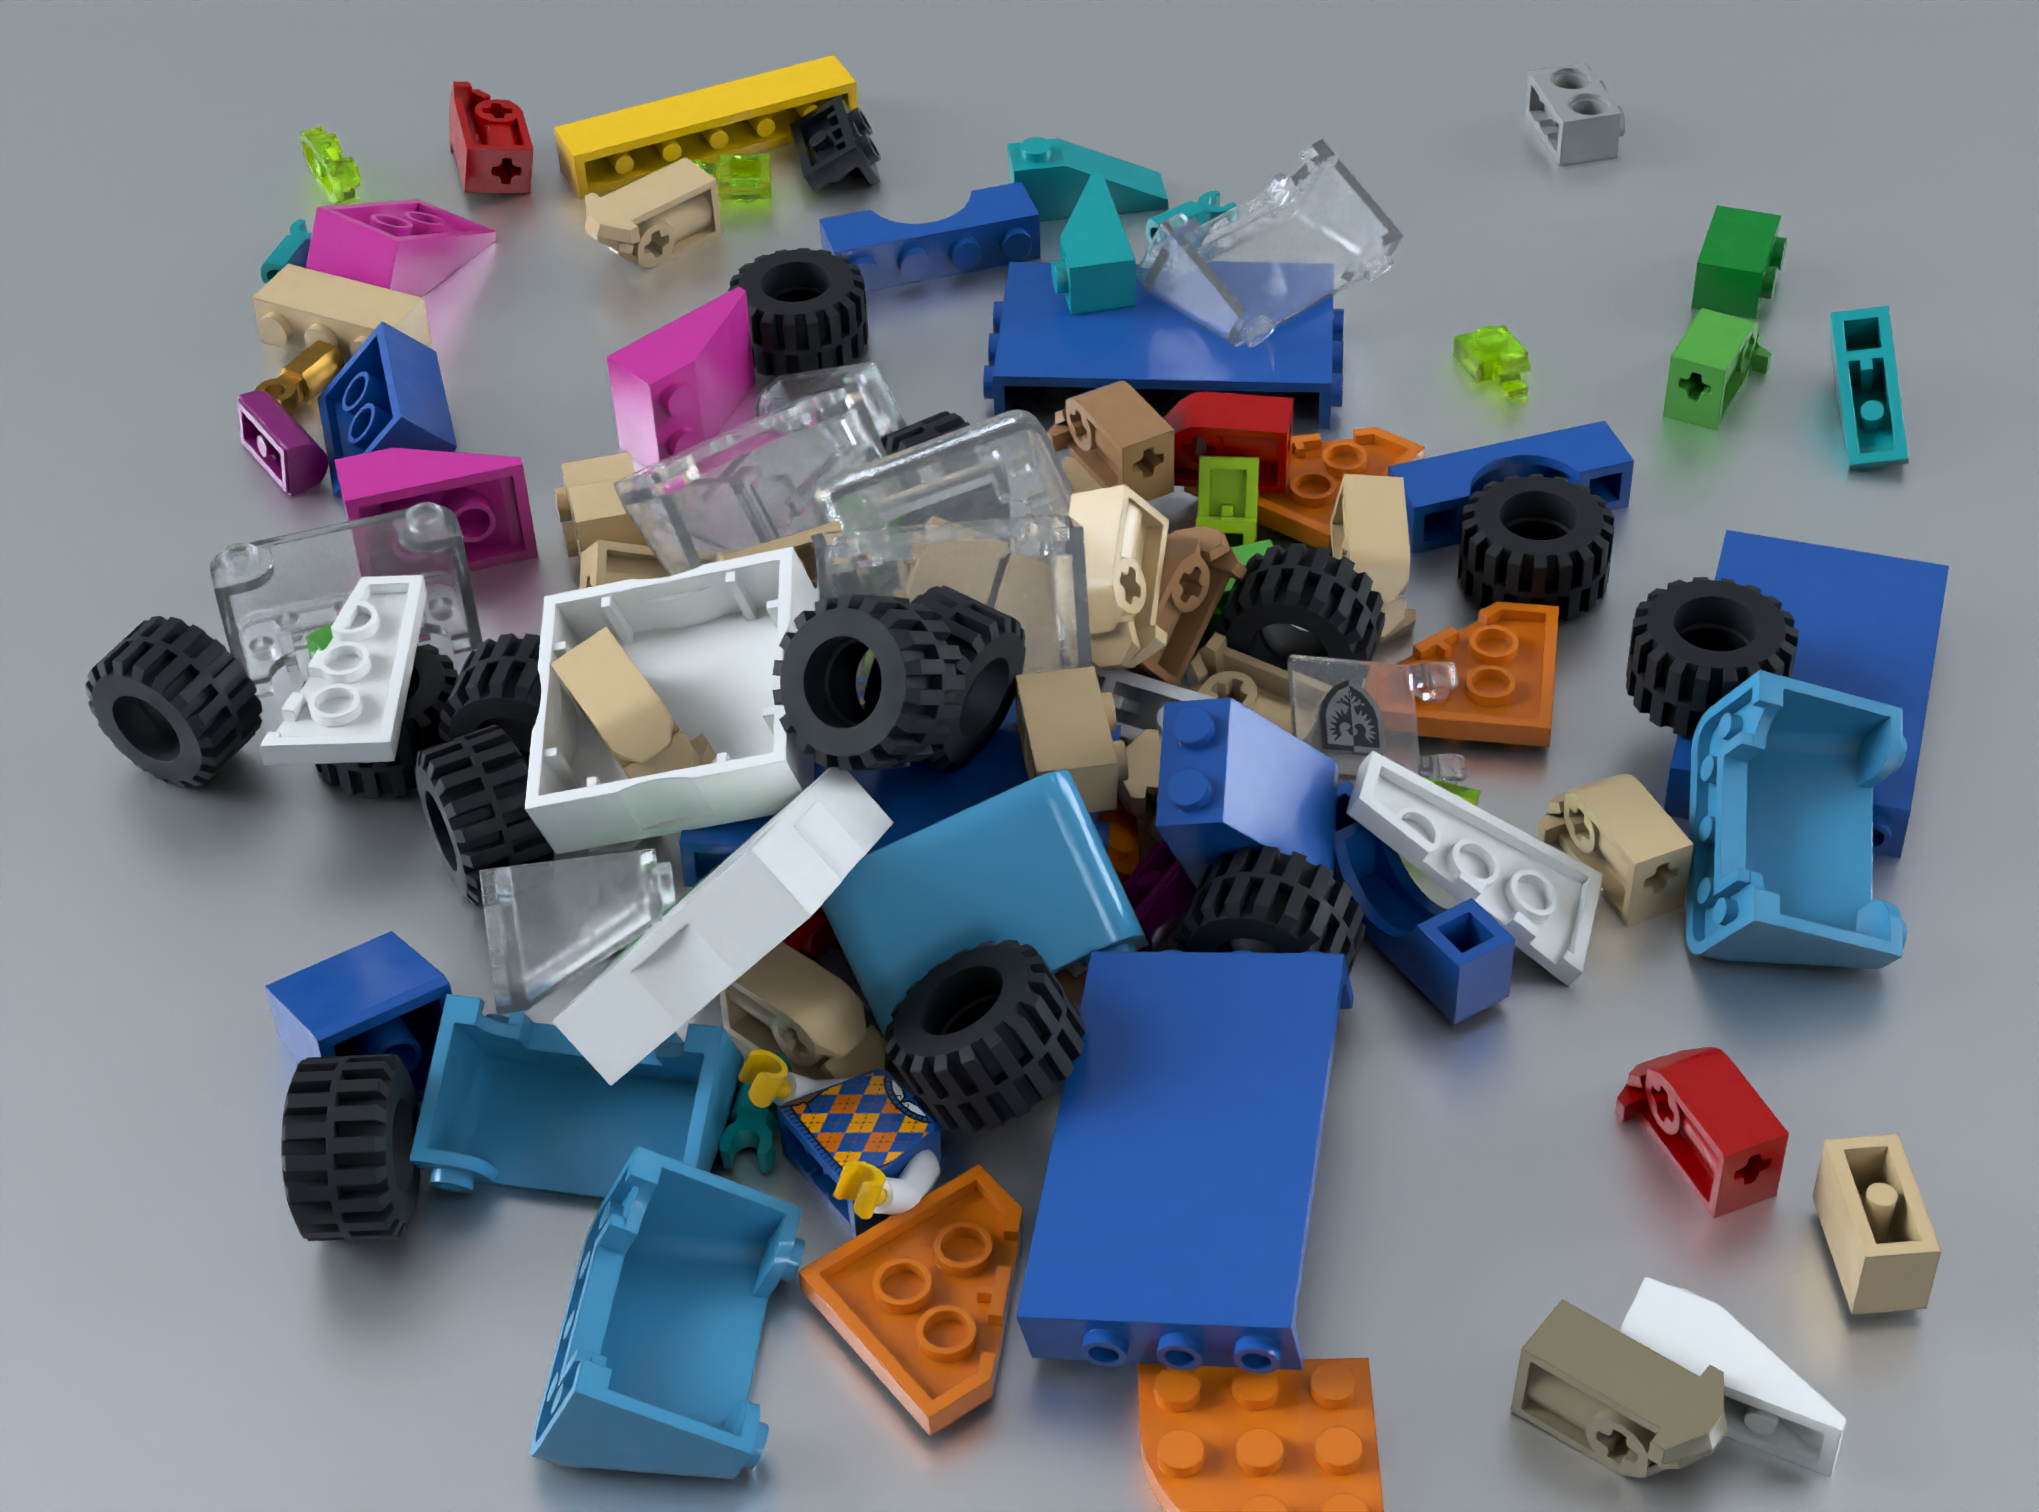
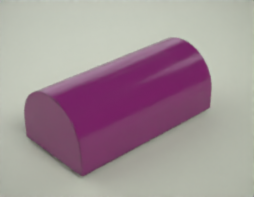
(280, 443)
(1159, 894)

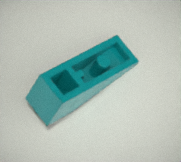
(1059, 170)
(1095, 255)
(1868, 388)

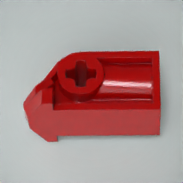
(489, 142)
(1233, 427)
(1708, 1126)

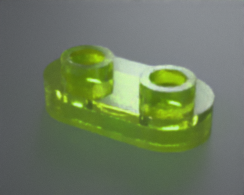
(328, 166)

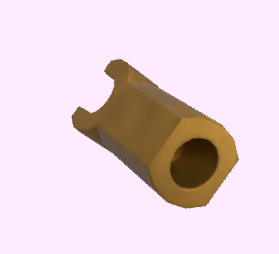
(305, 376)

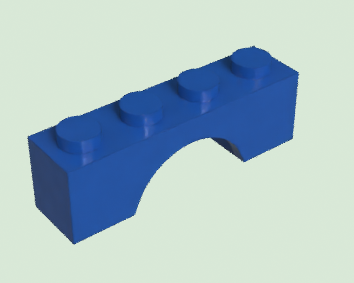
(988, 233)
(1442, 484)
(1450, 954)

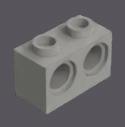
(1573, 114)

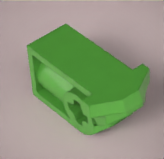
(1712, 367)

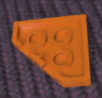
(1317, 476)
(1502, 676)
(928, 1296)

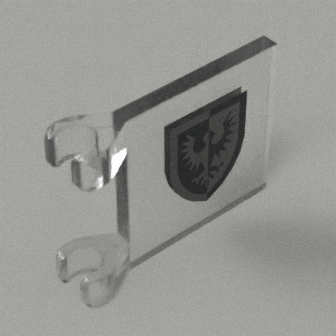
(1369, 706)

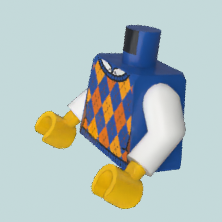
(851, 1139)

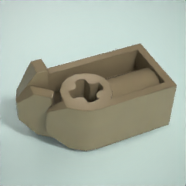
(1616, 1396)

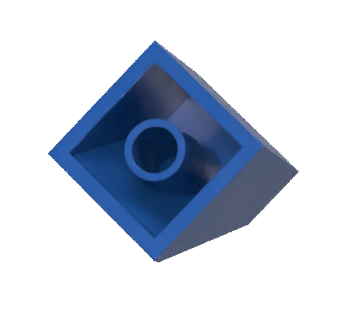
(1240, 784)
(364, 1003)

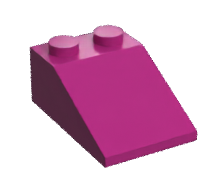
(394, 244)
(683, 379)
(480, 489)

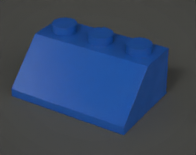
(386, 400)

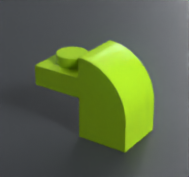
(1229, 497)

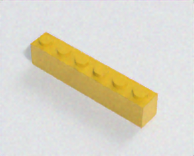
(698, 125)

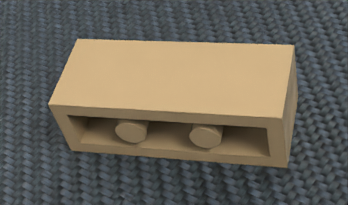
(313, 306)

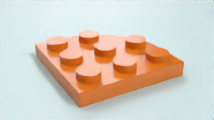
(1261, 1439)

